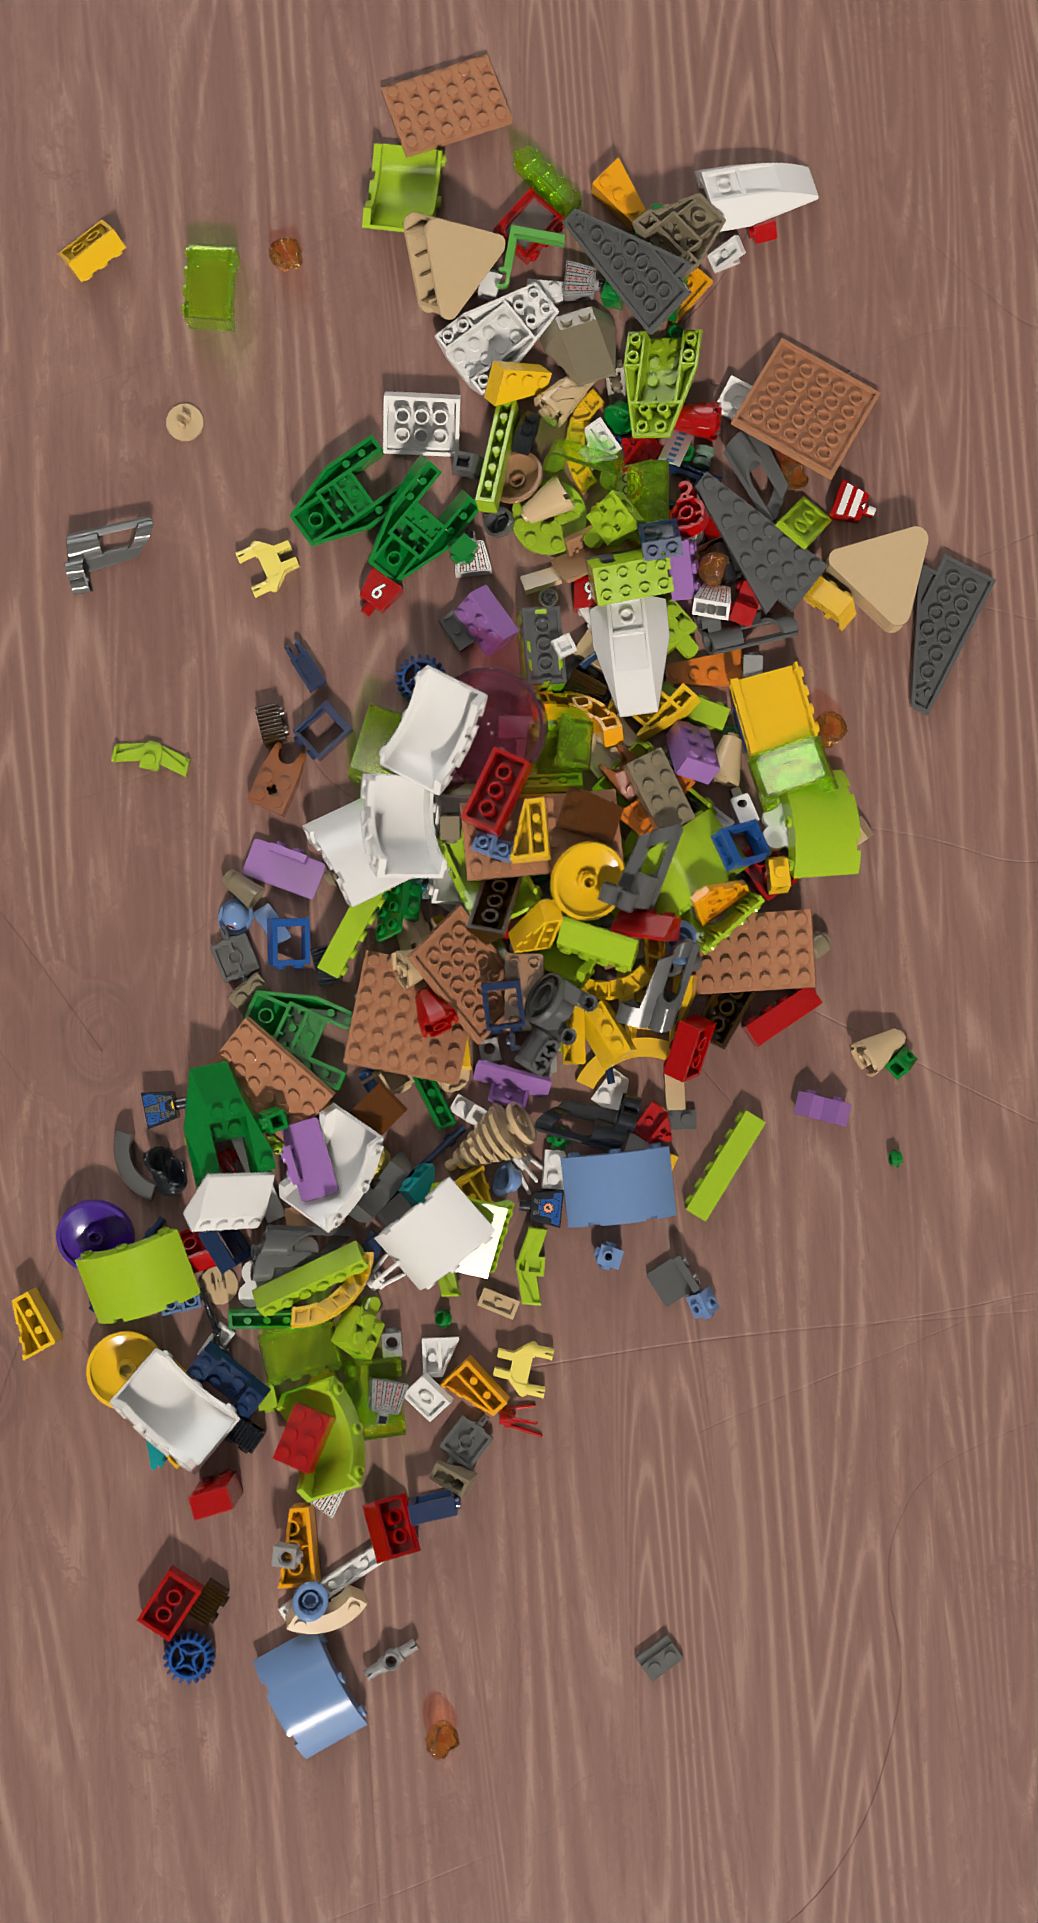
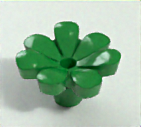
(558, 1143)

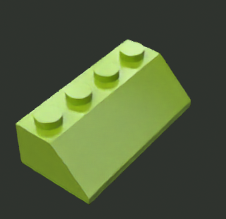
(597, 944)

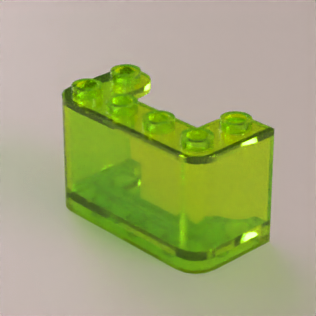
(210, 286)
(375, 733)
(567, 746)
(300, 1352)

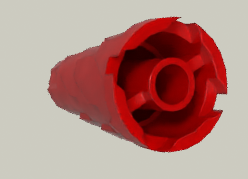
(700, 419)

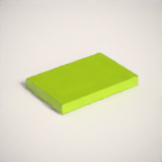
(803, 522)

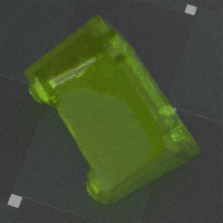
(566, 450)
(789, 769)

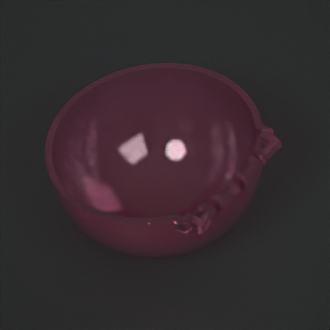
(511, 720)

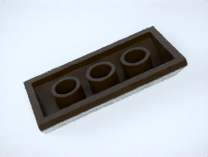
(493, 908)
(727, 1013)

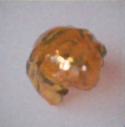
(285, 254)
(794, 473)
(712, 568)
(831, 728)
(441, 1739)

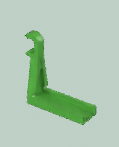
(526, 234)

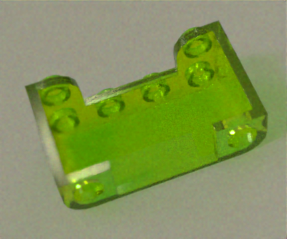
(357, 1378)

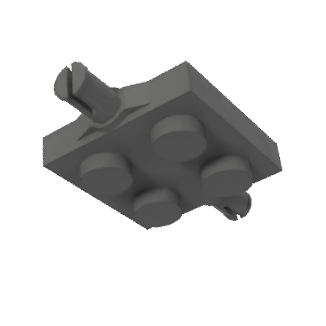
(234, 956)
(466, 1441)

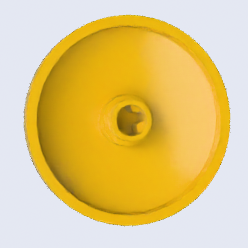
(580, 876)
(115, 1361)

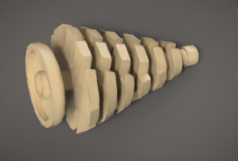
(495, 1138)

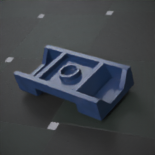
(229, 1379)

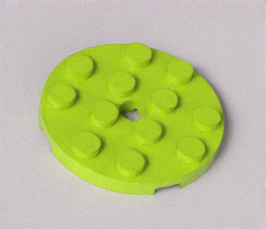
(547, 537)

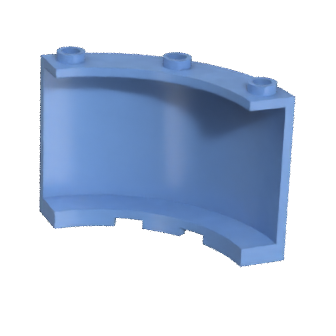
(618, 1186)
(309, 1693)

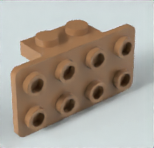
(573, 563)
(529, 970)

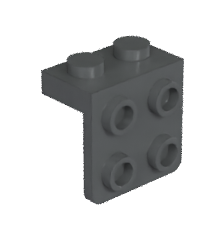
(673, 1279)

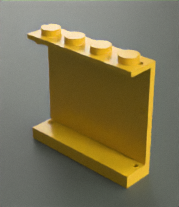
(773, 708)

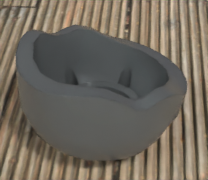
(504, 523)

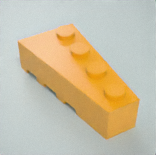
(303, 1531)

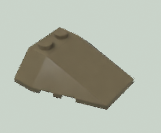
(682, 228)
(582, 344)

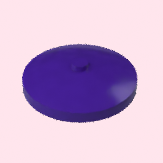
(94, 1227)

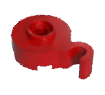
(689, 512)

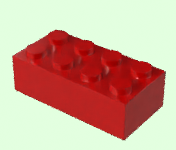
(496, 791)
(780, 1016)
(215, 1494)

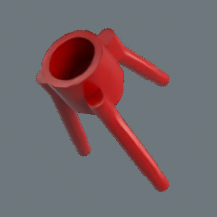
(226, 1159)
(508, 1419)

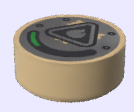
(548, 597)

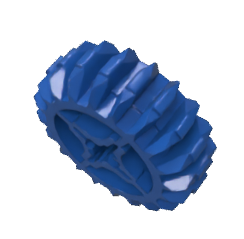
(409, 666)
(176, 1667)

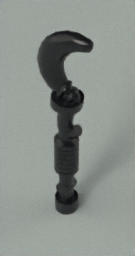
(210, 1313)

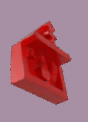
(641, 449)
(654, 1124)

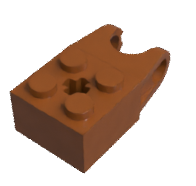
(279, 775)
(617, 777)

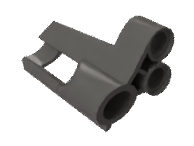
(726, 635)
(634, 887)
(278, 1249)

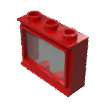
(532, 213)

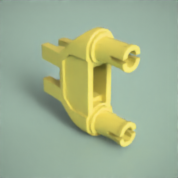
(270, 561)
(520, 1367)

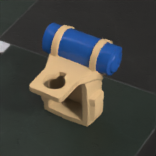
(394, 1082)

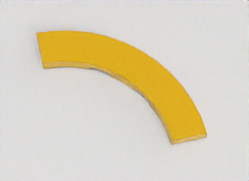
(576, 432)
(619, 987)
(645, 1048)
(335, 1303)

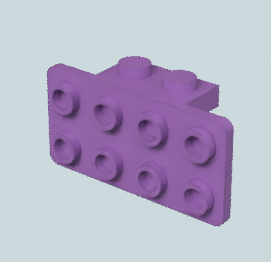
(284, 868)
(510, 1083)
(308, 1160)

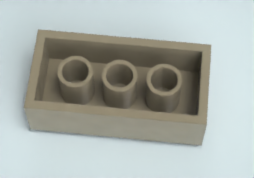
(658, 790)

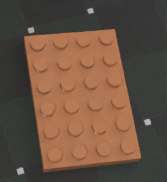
(446, 105)
(456, 967)
(273, 1074)

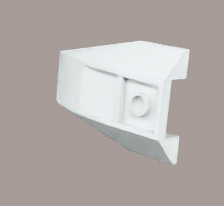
(756, 191)
(496, 332)
(632, 651)

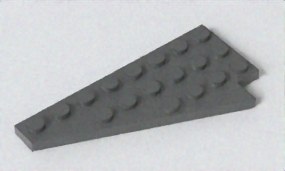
(637, 270)
(765, 555)
(945, 613)

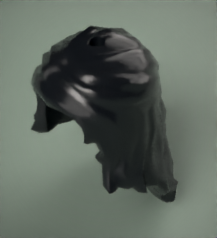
(166, 1170)

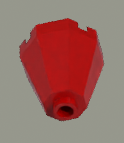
(433, 1013)

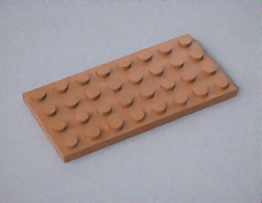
(484, 867)
(760, 955)

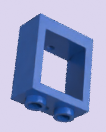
(728, 850)
(272, 924)

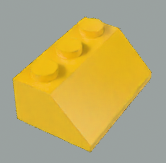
(92, 250)
(607, 1035)

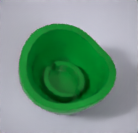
(618, 417)

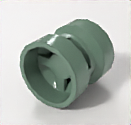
(703, 456)

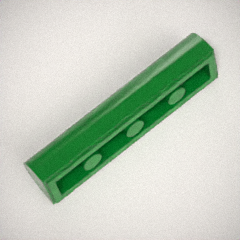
(434, 1103)
(252, 1319)

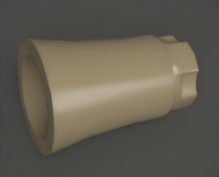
(243, 888)

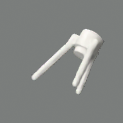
(523, 1163)
(376, 1280)

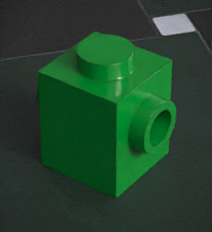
(463, 550)
(901, 1062)
(272, 1120)

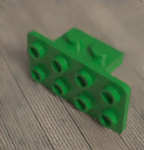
(400, 903)

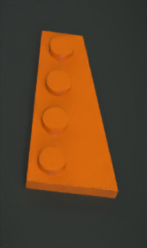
(706, 670)
(635, 816)

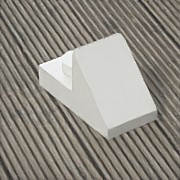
(727, 254)
(467, 1110)

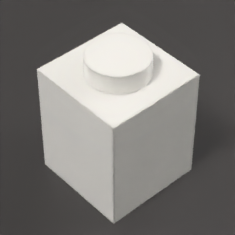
(487, 288)

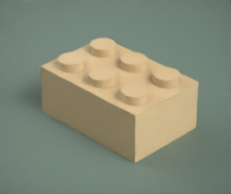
(609, 755)

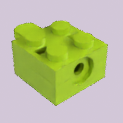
(612, 521)
(680, 631)
(359, 1329)

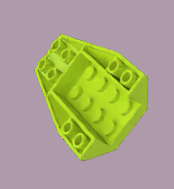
(659, 379)

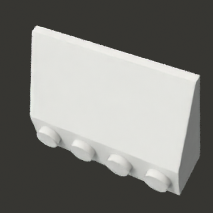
(421, 423)
(230, 1201)

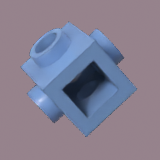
(615, 1258)
(703, 1303)

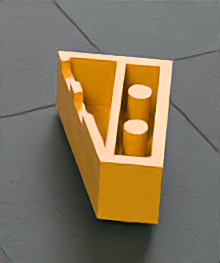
(618, 194)
(476, 1385)

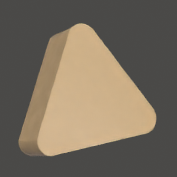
(448, 261)
(881, 574)

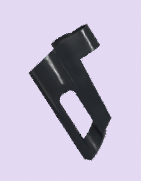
(610, 1125)

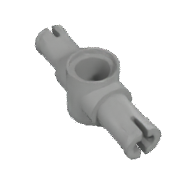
(383, 1665)

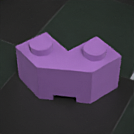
(822, 1108)

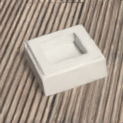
(564, 646)

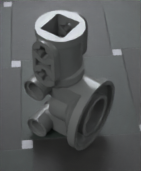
(549, 1007)

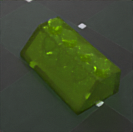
(545, 181)
(649, 491)

